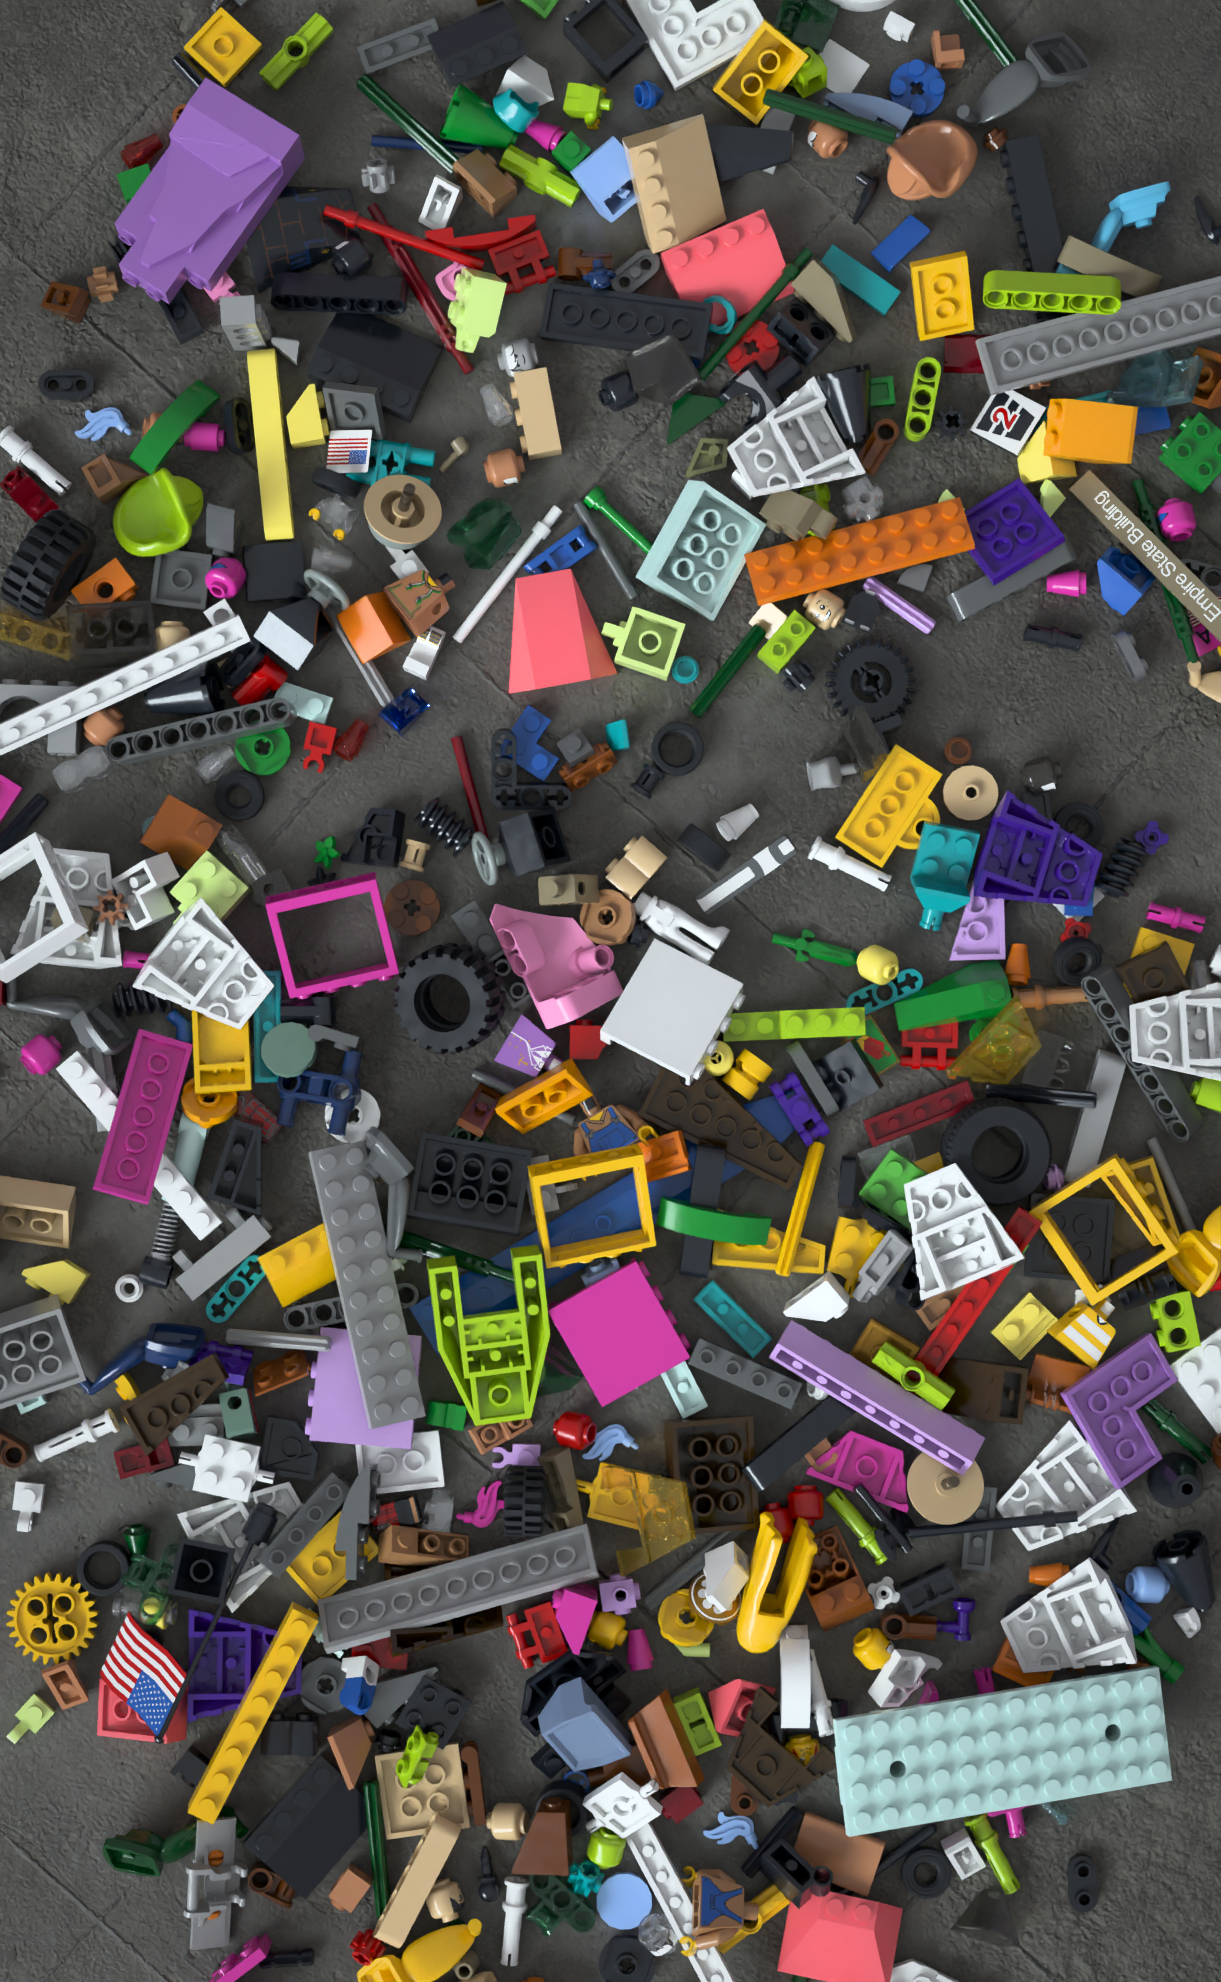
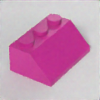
(574, 1612)

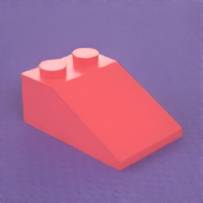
(121, 1721)

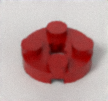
(765, 342)

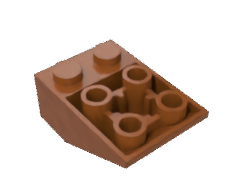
(835, 1583)

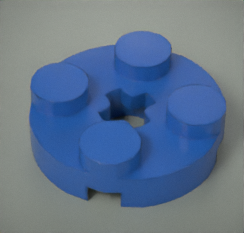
(917, 73)

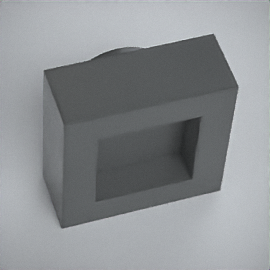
(575, 748)

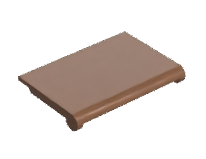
(849, 1858)

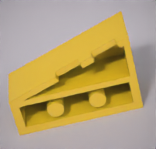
(1146, 1172)

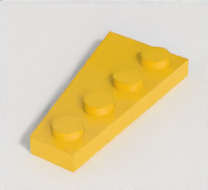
(808, 1257)

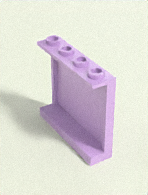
(338, 1401)

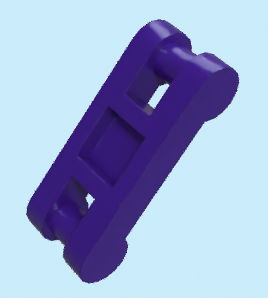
(799, 1109)

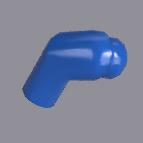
(184, 1026)

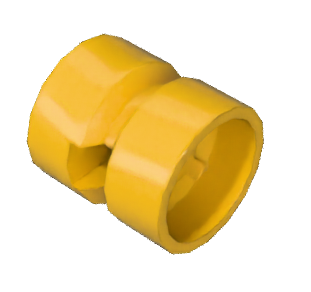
(747, 1074)

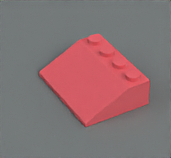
(730, 262)

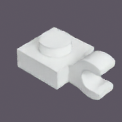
(405, 564)
(27, 1499)

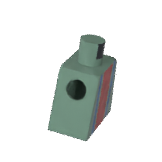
(243, 1421)

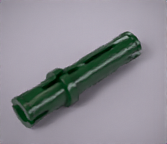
(1168, 1421)

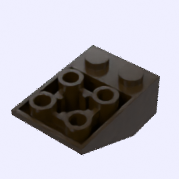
(986, 1390)

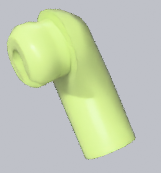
(695, 1651)

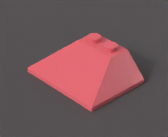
(840, 1939)

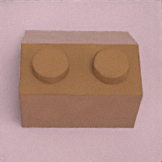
(485, 182)

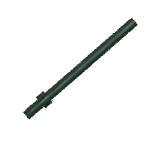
(789, 273)

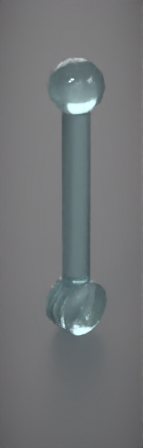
(1061, 1818)

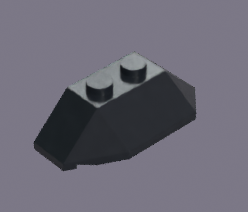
(594, 1667)

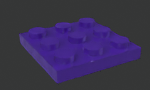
(1010, 531)

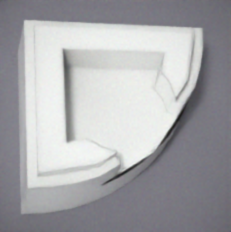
(1188, 1621)

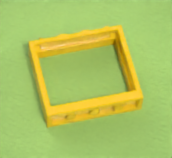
(584, 1166)
(1067, 1254)

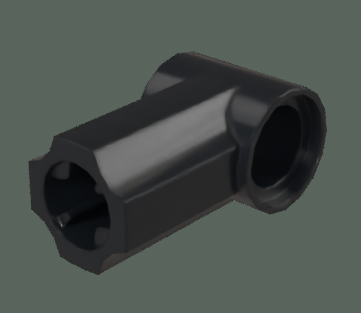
(314, 1010)

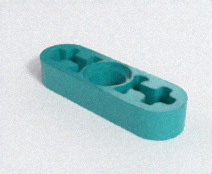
(906, 990)
(218, 1299)

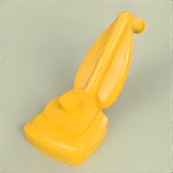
(1199, 1256)
(425, 1957)

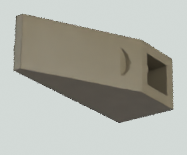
(823, 291)

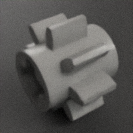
(378, 175)

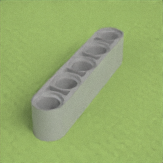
(1094, 1122)

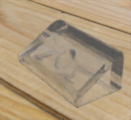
(872, 1156)

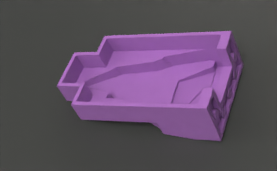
(205, 193)

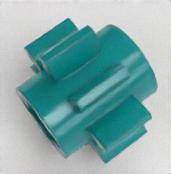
(585, 1877)

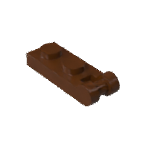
(473, 1781)

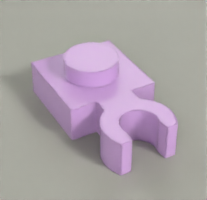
(521, 1454)

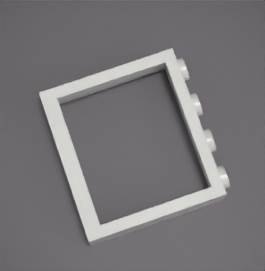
(74, 924)

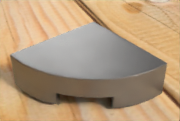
(916, 577)

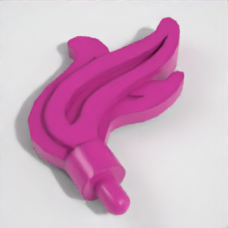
(487, 1507)

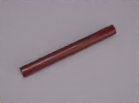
(469, 785)

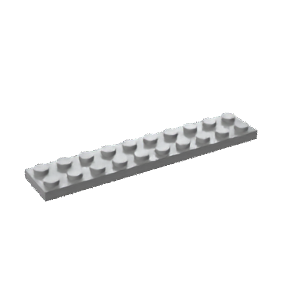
(1096, 340)
(366, 1285)
(458, 1588)

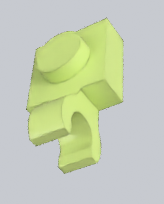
(31, 1716)

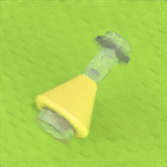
(120, 1608)

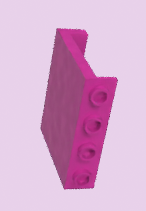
(619, 1332)

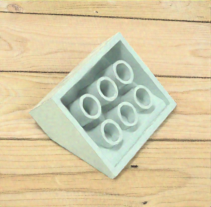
(701, 549)

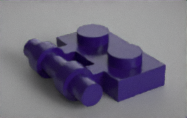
(234, 1360)

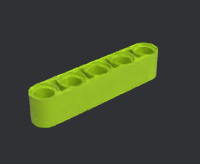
(1052, 292)

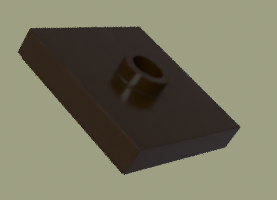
(1153, 974)

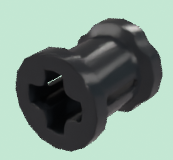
(647, 781)

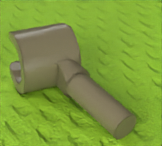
(460, 447)

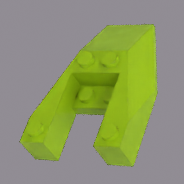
(498, 1353)

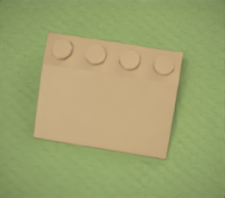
(674, 182)

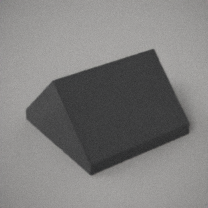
(201, 1571)

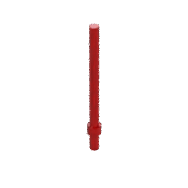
(352, 219)

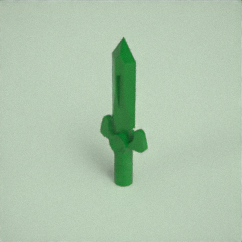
(816, 949)

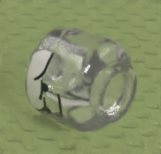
(657, 1934)

